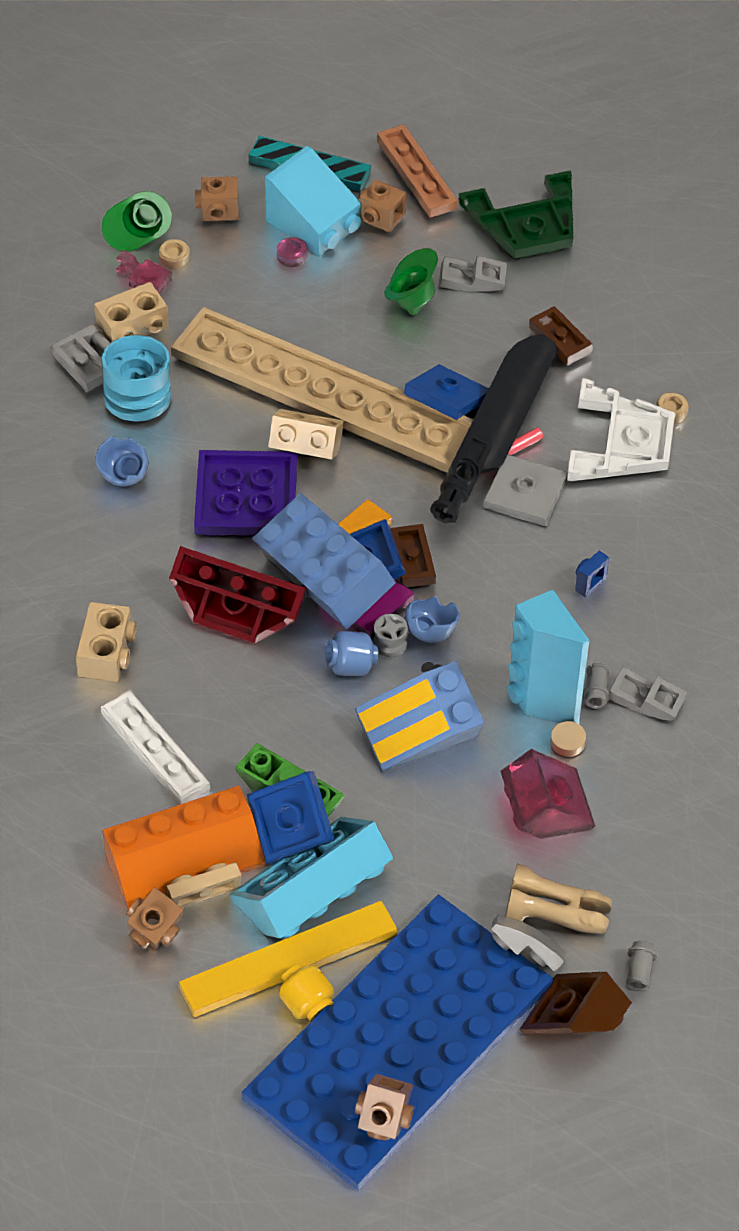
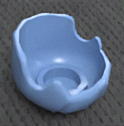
(122, 461)
(431, 620)

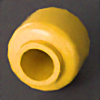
(306, 991)

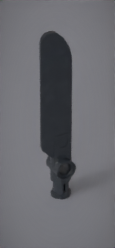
(496, 422)

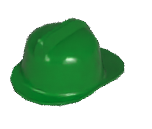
(136, 221)
(413, 280)

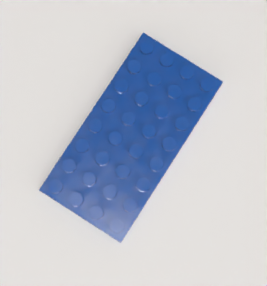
(413, 1015)

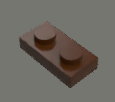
(568, 339)
(415, 555)

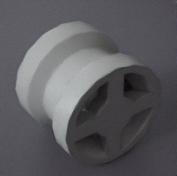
(395, 627)

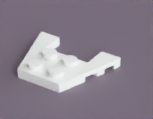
(636, 437)

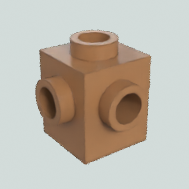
(218, 198)
(382, 205)
(156, 907)
(385, 1107)

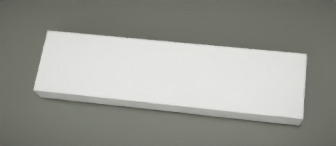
(155, 748)

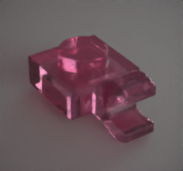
(143, 273)

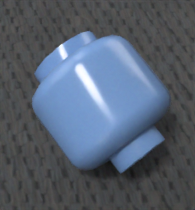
(351, 653)

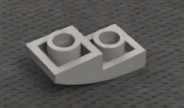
(518, 935)

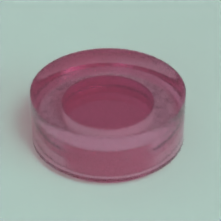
(292, 252)

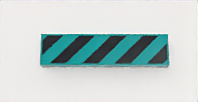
(273, 153)

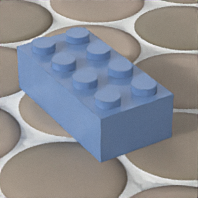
(325, 560)

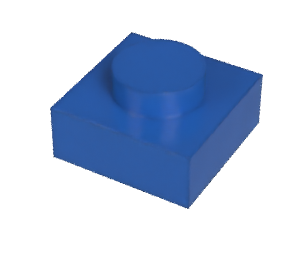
(591, 573)

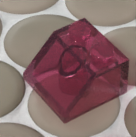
(546, 796)

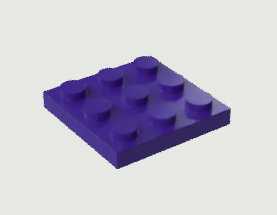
(242, 490)

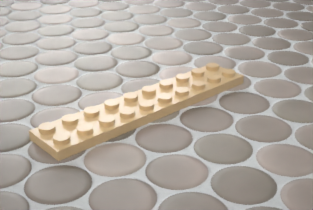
(320, 388)

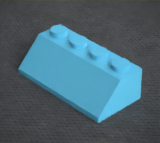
(547, 660)
(309, 881)

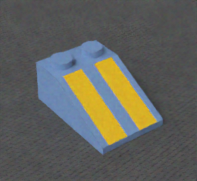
(420, 717)

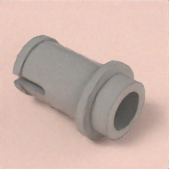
(596, 690)
(641, 955)

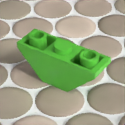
(264, 768)

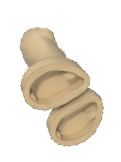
(581, 911)

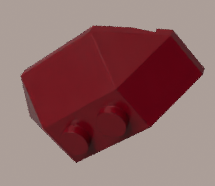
(234, 597)

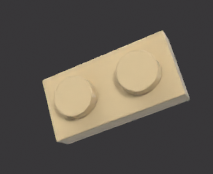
(214, 882)

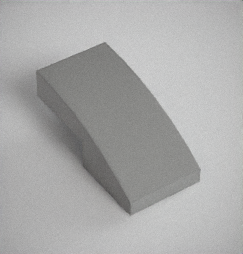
(477, 277)
(650, 698)

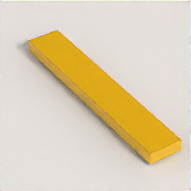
(267, 965)

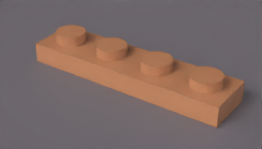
(417, 171)

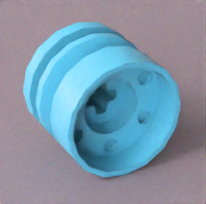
(136, 378)

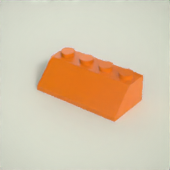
(182, 842)

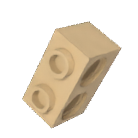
(132, 313)
(305, 434)
(105, 641)

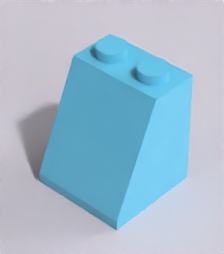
(310, 202)

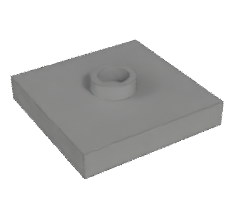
(525, 490)

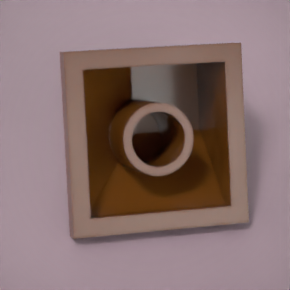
(578, 1005)

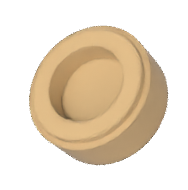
(174, 254)
(675, 403)
(568, 739)

